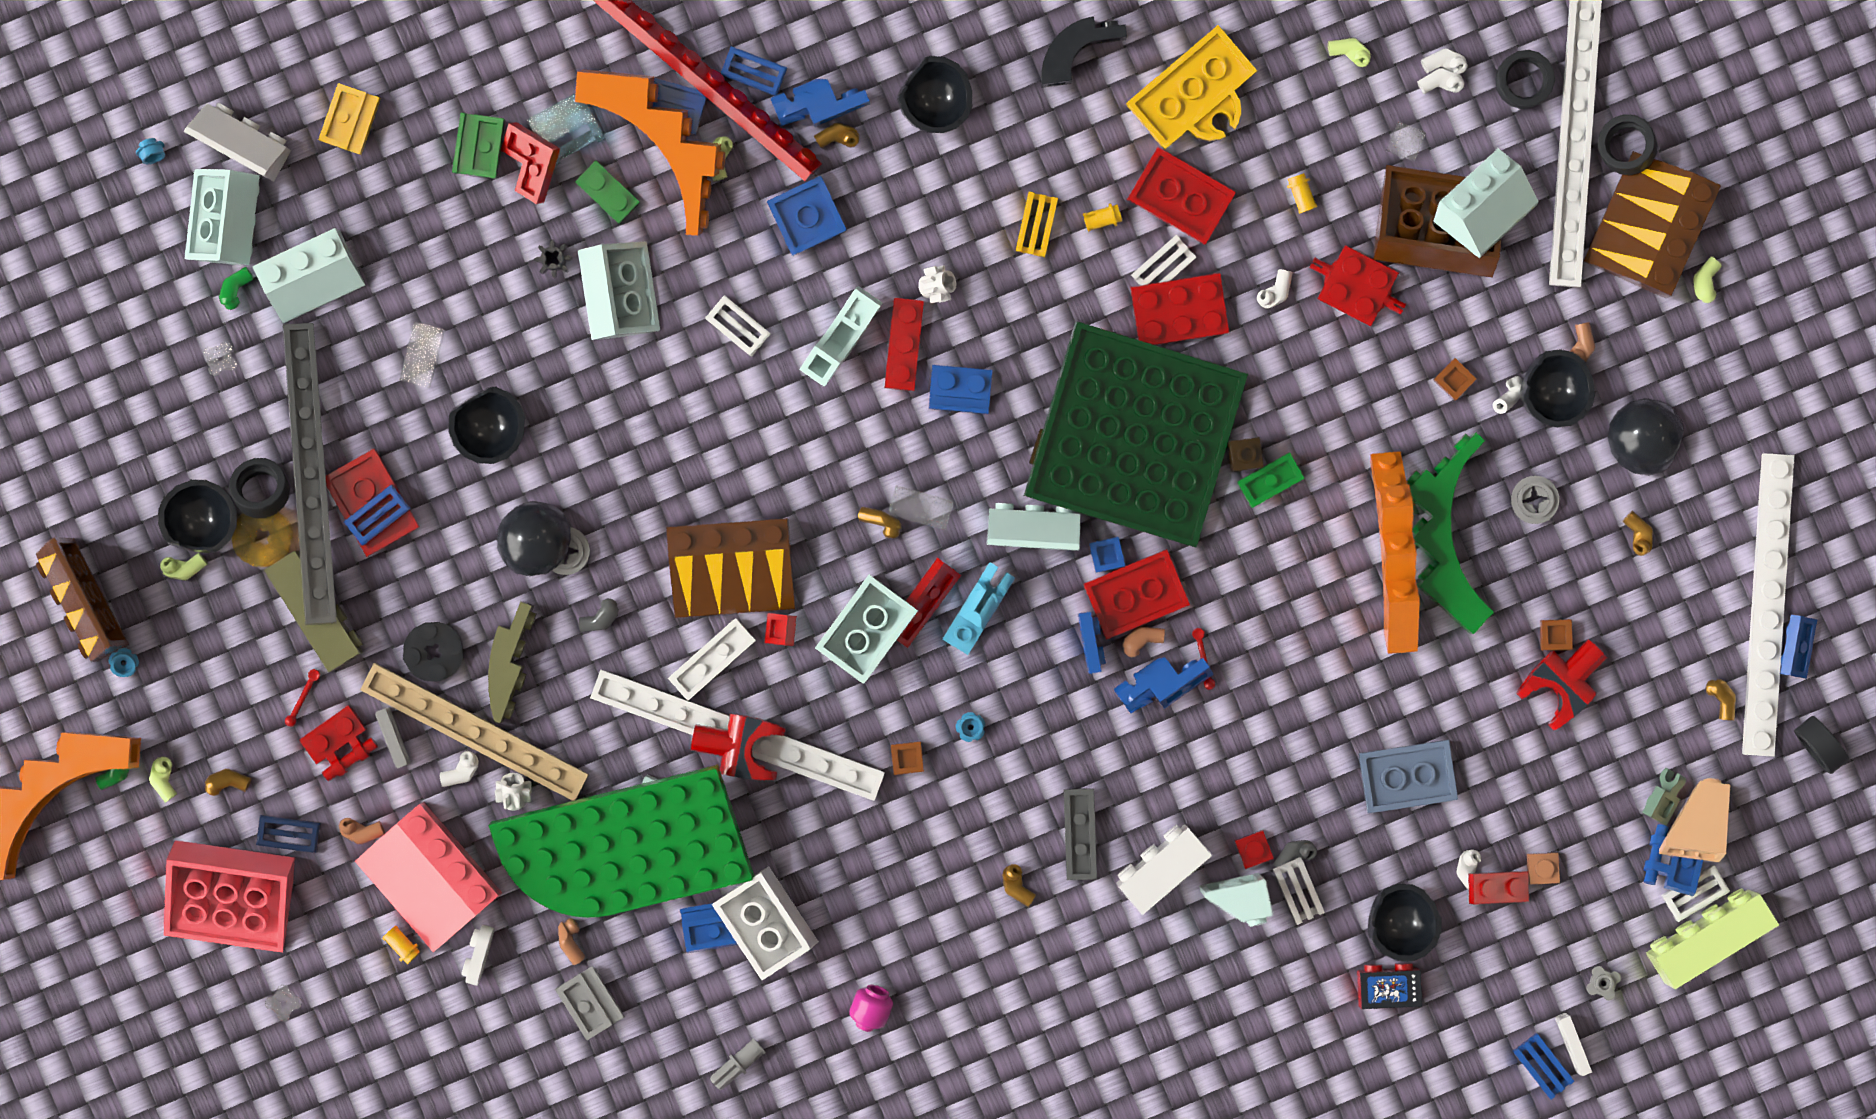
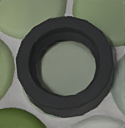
(1547, 74)
(1622, 122)
(256, 467)
(1821, 744)

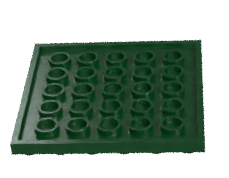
(1135, 434)

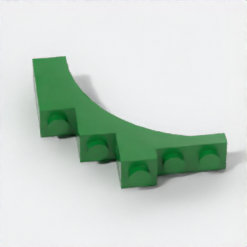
(1445, 580)

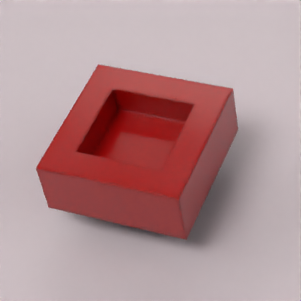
(780, 629)
(1253, 849)

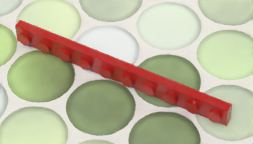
(713, 86)

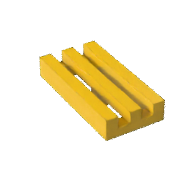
(1042, 200)

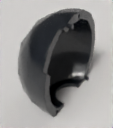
(936, 95)
(1558, 388)
(487, 426)
(1645, 436)
(197, 516)
(533, 538)
(1404, 923)

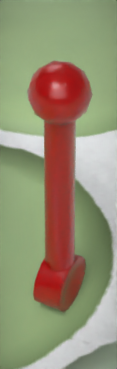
(1198, 634)
(313, 675)

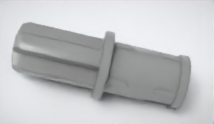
(737, 1064)

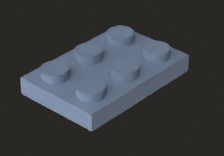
(1408, 776)

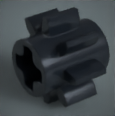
(561, 257)

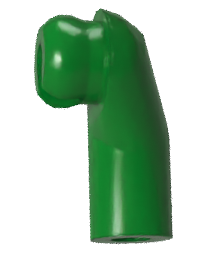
(230, 288)
(111, 778)

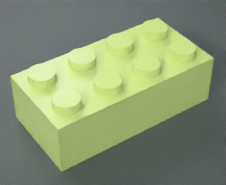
(1711, 938)

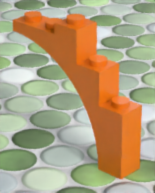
(691, 161)
(1397, 552)
(43, 779)

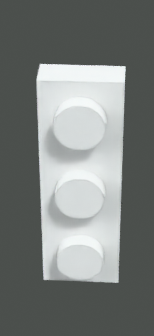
(711, 659)

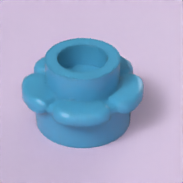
(151, 151)
(123, 670)
(962, 727)

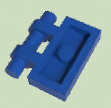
(1681, 873)

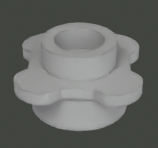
(1599, 975)

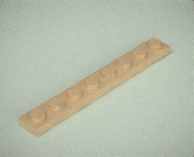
(474, 732)

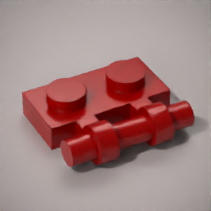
(333, 735)

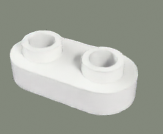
(474, 967)

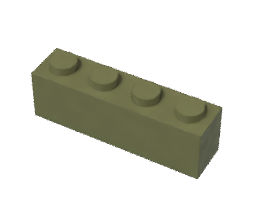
(331, 642)

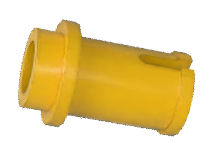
(1302, 192)
(1102, 217)
(401, 945)

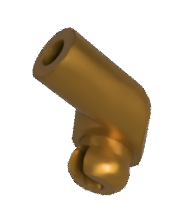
(839, 133)
(881, 518)
(1641, 533)
(1725, 695)
(226, 778)
(1014, 887)

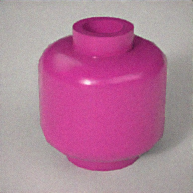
(871, 1007)

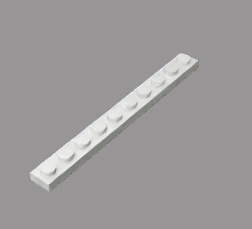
(1575, 143)
(1768, 604)
(772, 749)

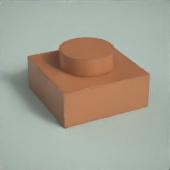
(1543, 868)

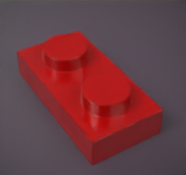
(1498, 887)

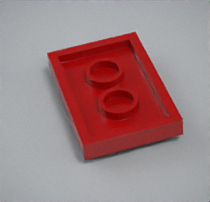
(1181, 196)
(1180, 309)
(358, 484)
(1136, 594)

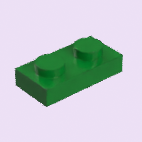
(607, 192)
(1270, 480)

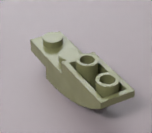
(503, 673)

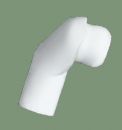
(463, 772)

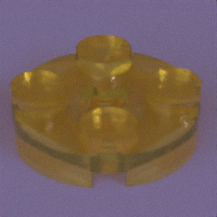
(257, 553)

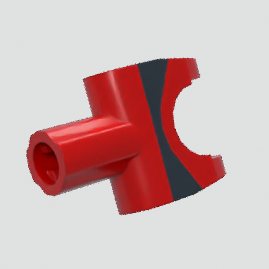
(1566, 680)
(736, 745)

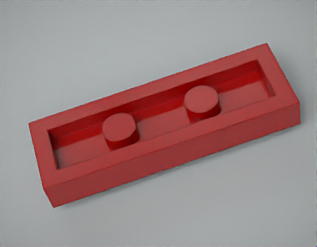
(904, 344)
(928, 597)

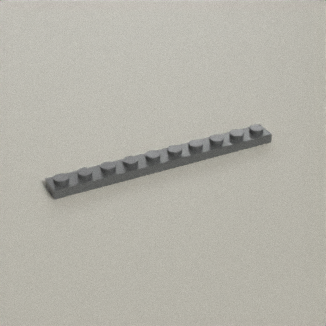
(309, 474)

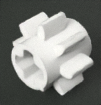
(937, 284)
(513, 791)

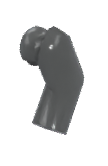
(602, 619)
(1294, 850)

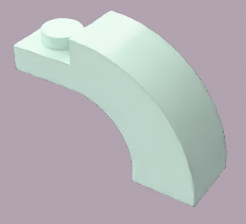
(841, 336)

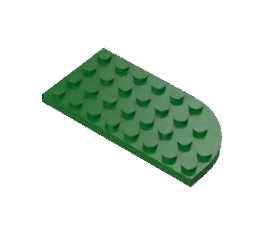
(627, 846)

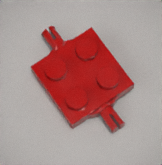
(1357, 285)

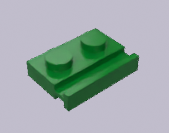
(478, 145)

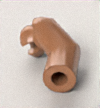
(1585, 344)
(1140, 637)
(358, 833)
(567, 943)

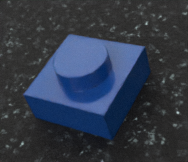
(1107, 554)

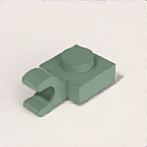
(1663, 800)

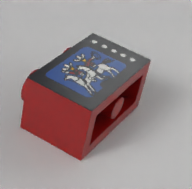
(1389, 987)

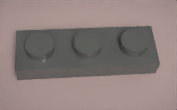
(1080, 834)

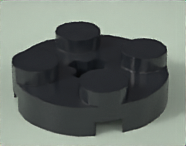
(416, 655)

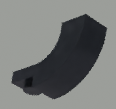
(1070, 41)

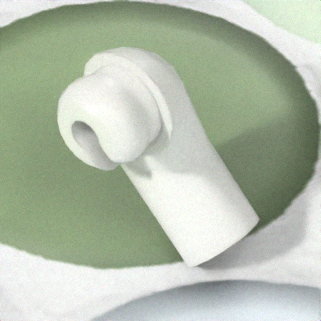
(1446, 59)
(1441, 78)
(1277, 293)
(1510, 398)
(1467, 864)

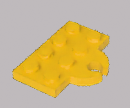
(1194, 91)

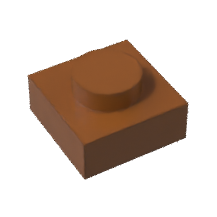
(1454, 379)
(1556, 634)
(907, 758)

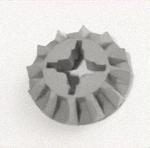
(1543, 488)
(577, 560)

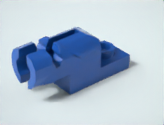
(819, 102)
(1162, 682)

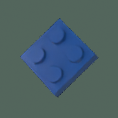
(806, 216)

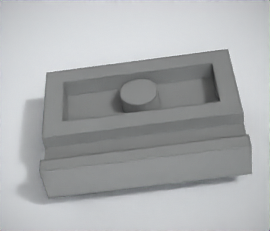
(589, 1002)

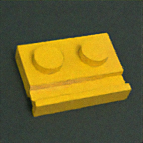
(349, 119)

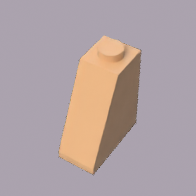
(1701, 824)

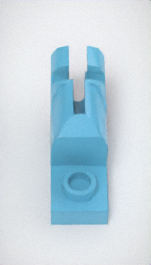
(977, 610)

